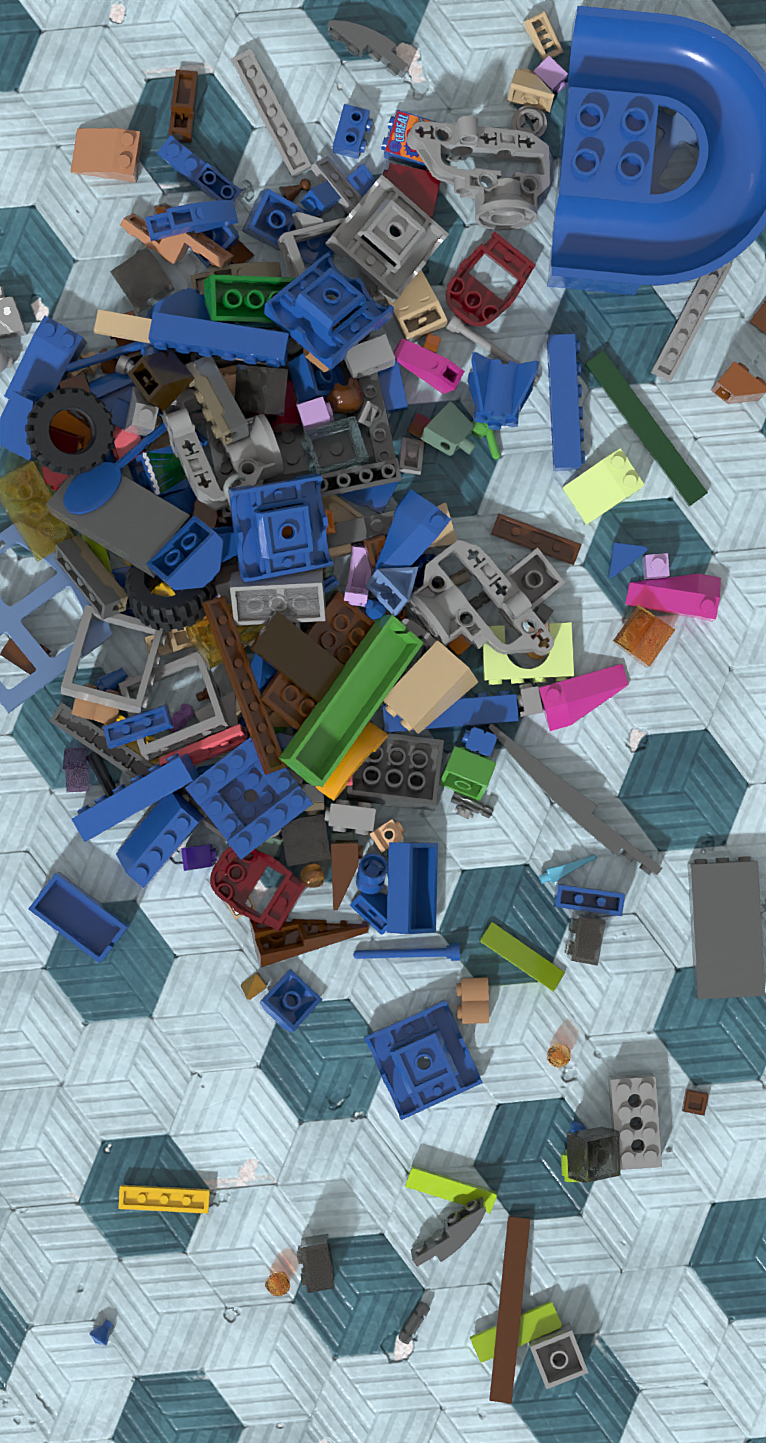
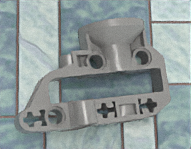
(505, 200)
(253, 454)
(441, 608)

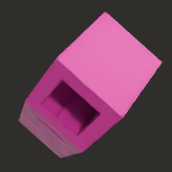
(428, 366)

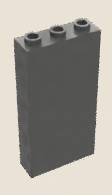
(128, 524)
(726, 928)

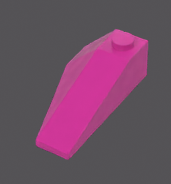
(684, 595)
(574, 698)

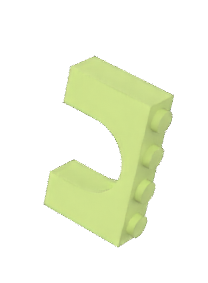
(557, 664)

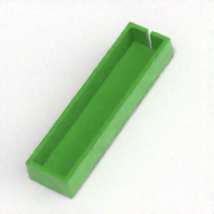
(351, 700)

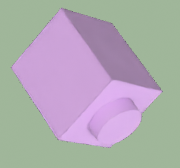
(552, 75)
(655, 566)

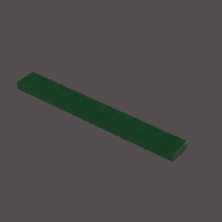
(646, 428)

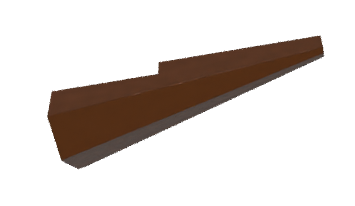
(299, 937)

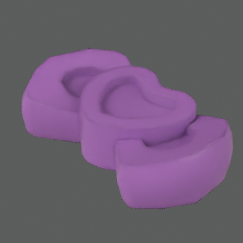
(181, 717)

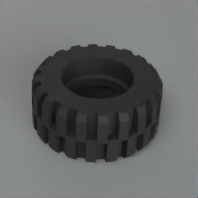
(100, 425)
(166, 611)

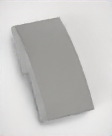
(428, 639)

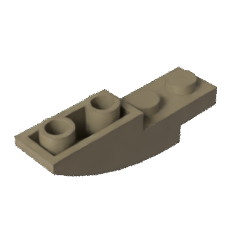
(265, 269)

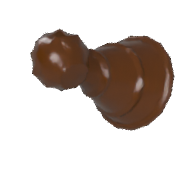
(291, 192)

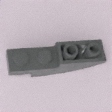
(363, 39)
(458, 1229)

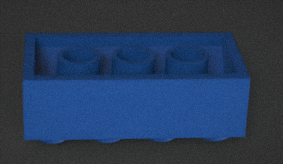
(158, 838)

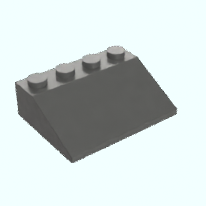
(400, 773)

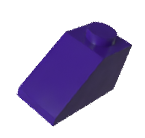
(198, 857)

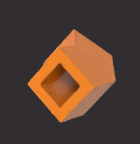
(432, 343)

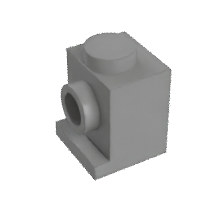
(529, 700)

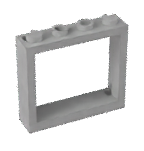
(293, 259)
(104, 698)
(190, 734)

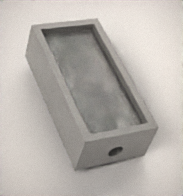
(294, 595)

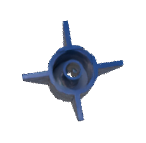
(500, 390)

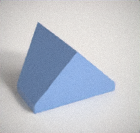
(393, 587)

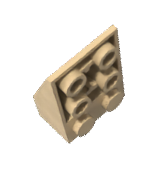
(418, 310)

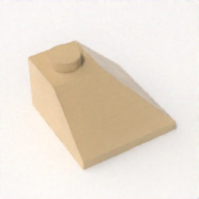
(530, 90)

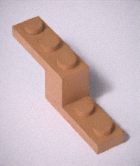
(175, 247)

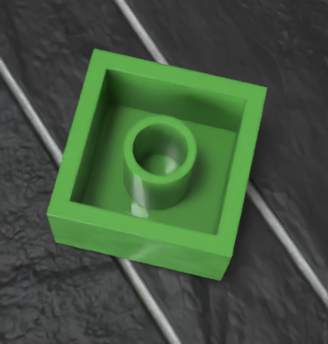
(467, 773)

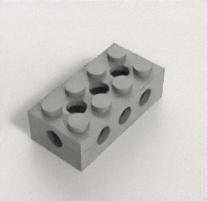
(647, 1130)

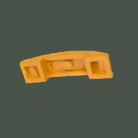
(366, 742)

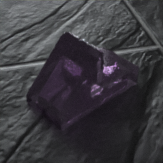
(76, 769)

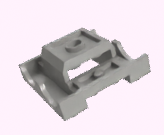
(373, 216)

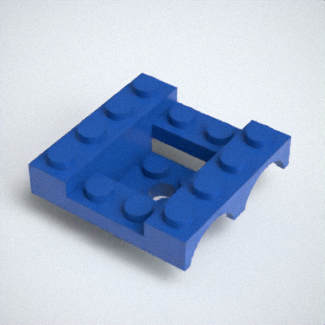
(310, 315)
(259, 537)
(277, 802)
(450, 1065)

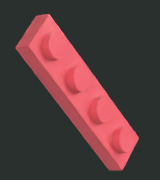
(212, 745)

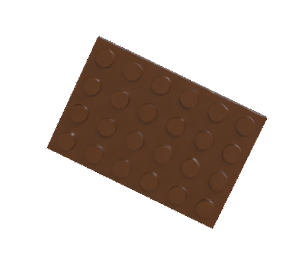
(338, 635)

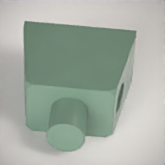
(450, 431)

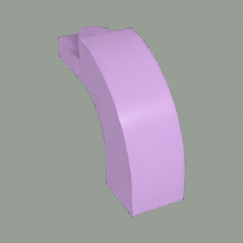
(359, 575)

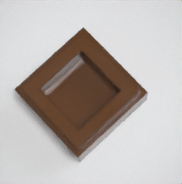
(695, 1102)

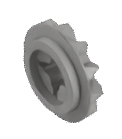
(532, 114)

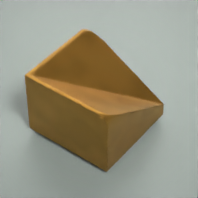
(253, 986)

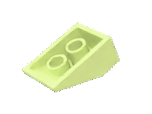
(603, 486)

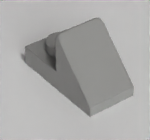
(411, 456)

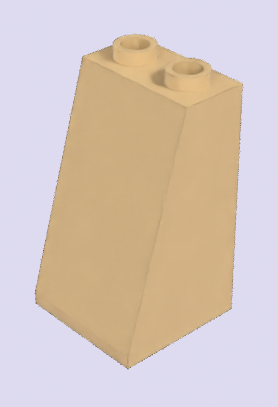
(429, 688)

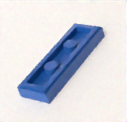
(137, 726)

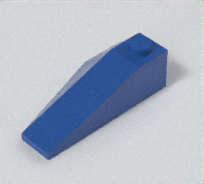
(411, 532)

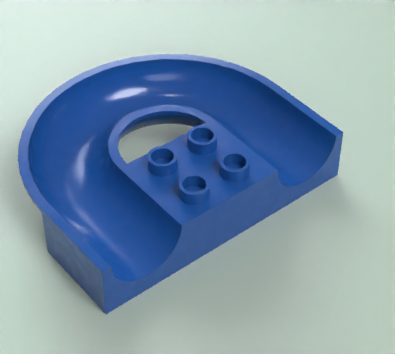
(605, 220)

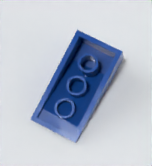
(273, 217)
(46, 359)

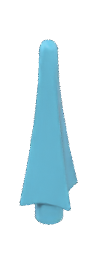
(555, 873)

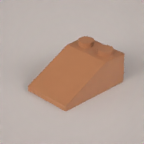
(107, 153)

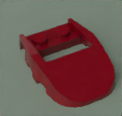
(473, 300)
(236, 878)

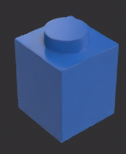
(320, 199)

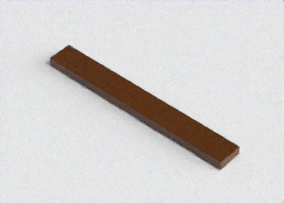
(244, 684)
(509, 1309)

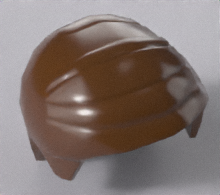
(346, 398)

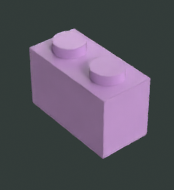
(315, 413)

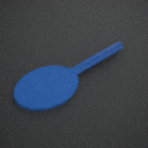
(97, 486)

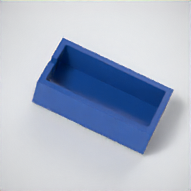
(412, 887)
(79, 917)

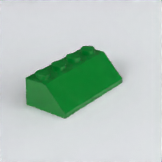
(241, 297)

